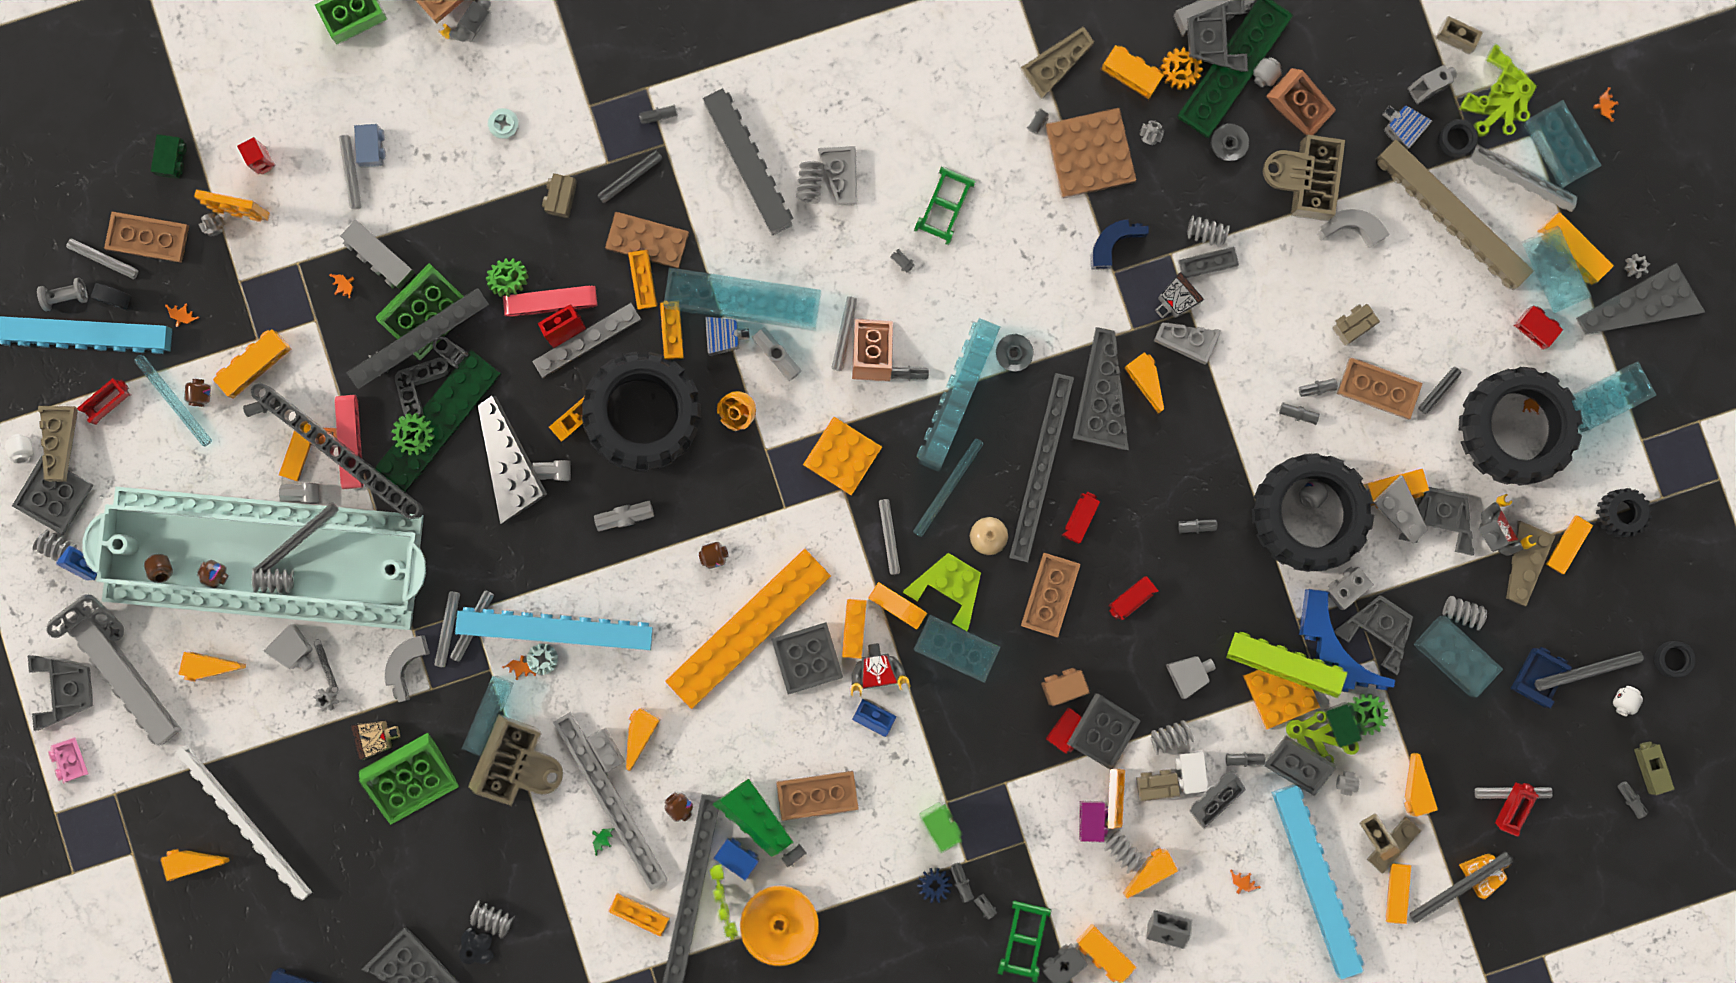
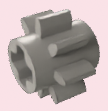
(1152, 132)
(211, 224)
(1641, 267)
(321, 702)
(1347, 783)

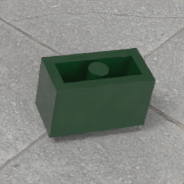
(168, 156)
(1343, 724)

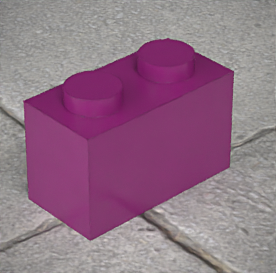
(1092, 821)

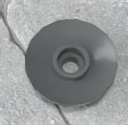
(1236, 136)
(1021, 346)

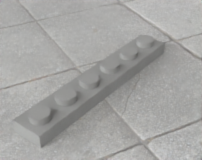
(1524, 178)
(586, 340)

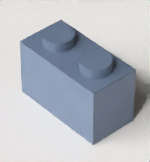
(369, 145)

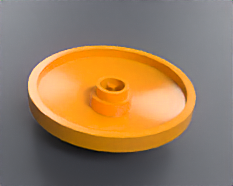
(779, 925)

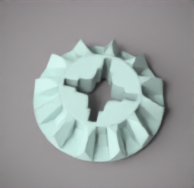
(498, 116)
(546, 667)

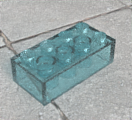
(1562, 144)
(1556, 269)
(1612, 395)
(956, 648)
(1458, 656)

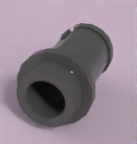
(1038, 121)
(902, 261)
(794, 855)
(985, 906)

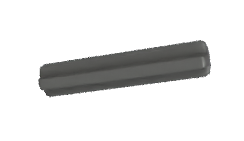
(1439, 390)

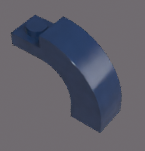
(1102, 250)

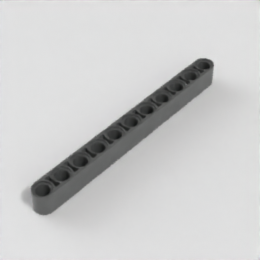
(328, 447)

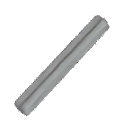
(350, 172)
(102, 258)
(844, 333)
(889, 536)
(447, 629)
(464, 640)
(1503, 793)

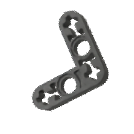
(413, 380)
(85, 612)

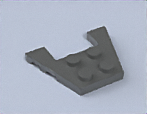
(1208, 36)
(1448, 512)
(1383, 622)
(69, 689)

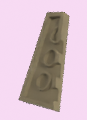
(1055, 62)
(57, 440)

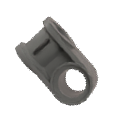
(450, 352)

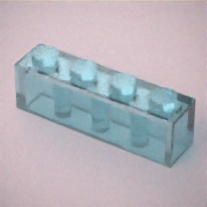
(490, 707)

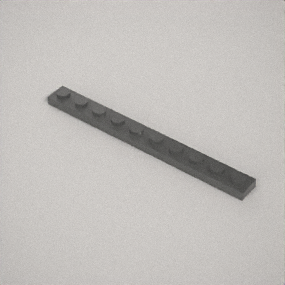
(1041, 467)
(691, 890)

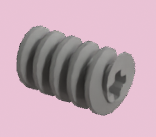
(808, 181)
(1207, 231)
(50, 546)
(272, 581)
(1465, 611)
(1171, 736)
(1123, 852)
(491, 920)

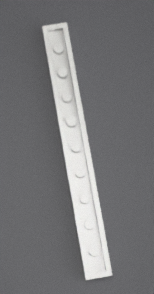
(248, 828)

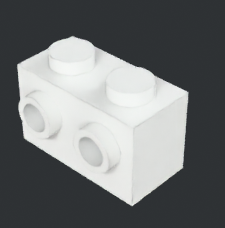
(1192, 772)

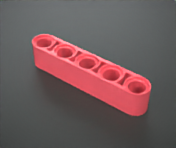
(549, 301)
(349, 434)

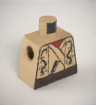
(373, 738)

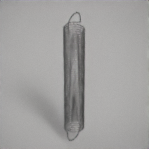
(328, 665)

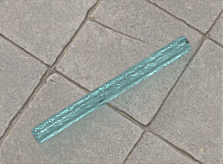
(172, 400)
(948, 487)

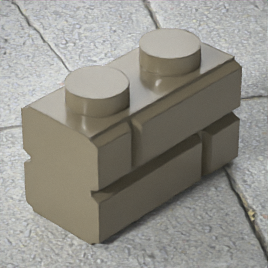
(1458, 35)
(560, 195)
(1356, 324)
(1157, 786)
(1379, 837)

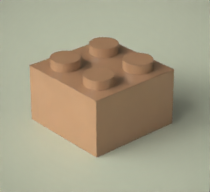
(1064, 687)

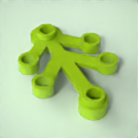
(1506, 105)
(1318, 736)
(719, 895)

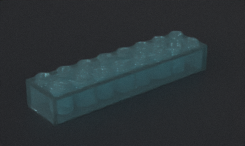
(742, 299)
(959, 393)

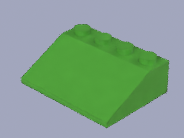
(417, 303)
(408, 778)

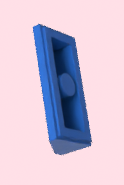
(74, 562)
(874, 718)

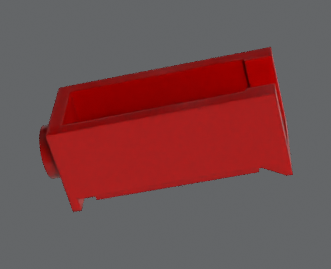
(89, 405)
(1081, 517)
(1132, 598)
(1511, 805)

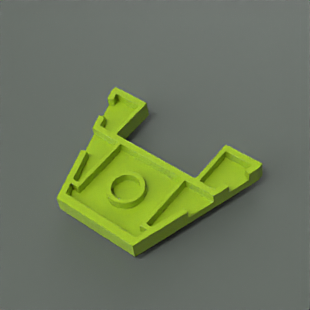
(1509, 75)
(955, 581)

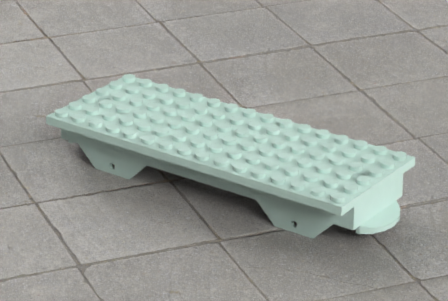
(338, 570)

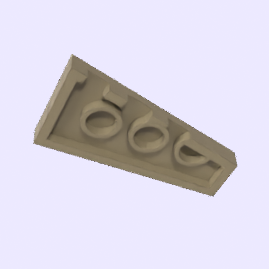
(1528, 563)

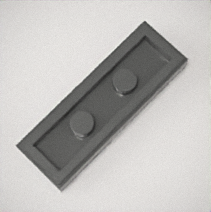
(1208, 262)

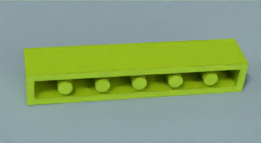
(1286, 664)

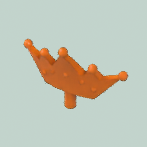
(1606, 104)
(343, 285)
(181, 314)
(1530, 404)
(519, 667)
(1243, 883)

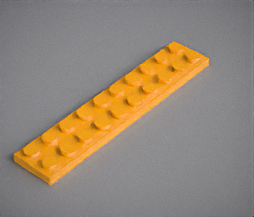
(748, 628)

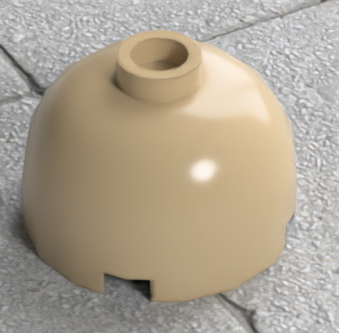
(989, 536)

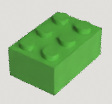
(349, 17)
(940, 827)

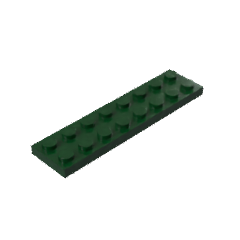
(1224, 84)
(446, 412)

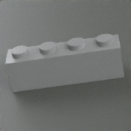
(1200, 6)
(377, 254)

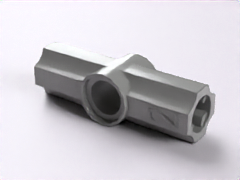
(768, 345)
(623, 516)

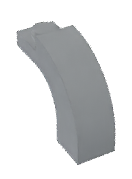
(1362, 222)
(398, 663)

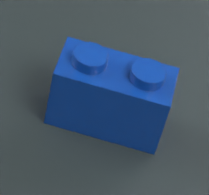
(737, 858)

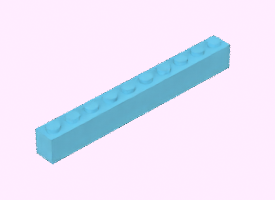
(85, 334)
(554, 630)
(1317, 881)

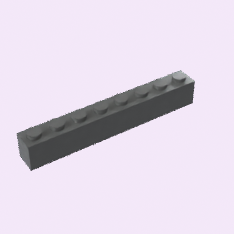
(747, 161)
(417, 338)

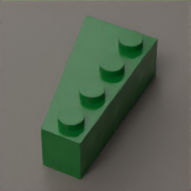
(754, 817)

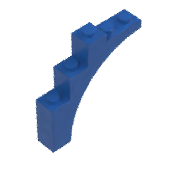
(1317, 624)

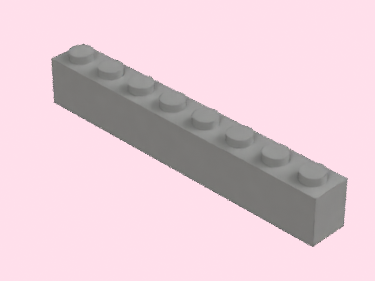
(125, 681)

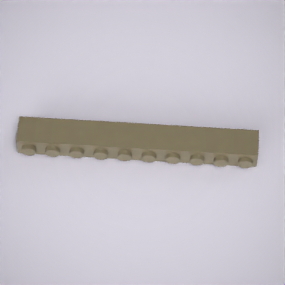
(1454, 215)

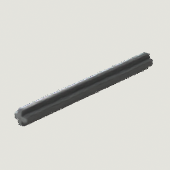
(297, 538)
(1588, 671)
(1460, 887)

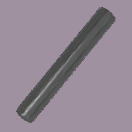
(630, 176)

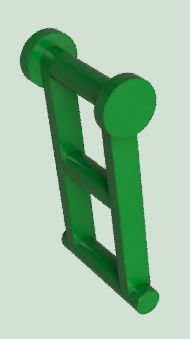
(921, 223)
(1003, 964)

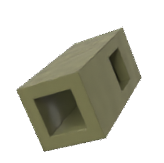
(1654, 768)

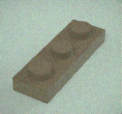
(1402, 835)

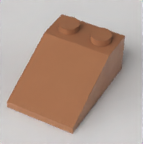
(1301, 101)
(872, 350)

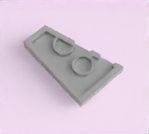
(841, 172)
(1189, 341)
(1401, 509)

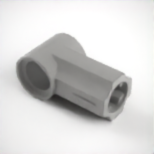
(555, 470)
(300, 493)

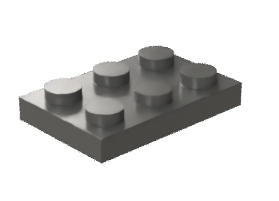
(1300, 765)
(1217, 799)

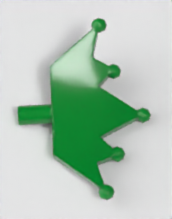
(602, 839)

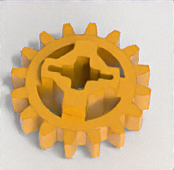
(1177, 62)

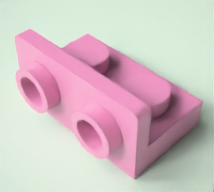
(68, 760)

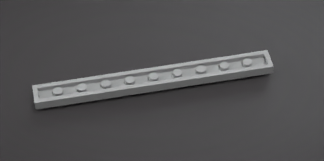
(610, 801)

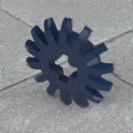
(929, 880)

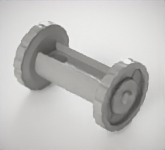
(74, 291)

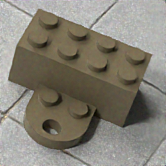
(1310, 174)
(513, 763)

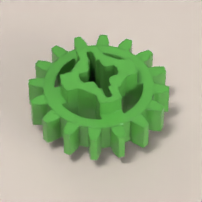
(507, 277)
(419, 442)
(1371, 708)

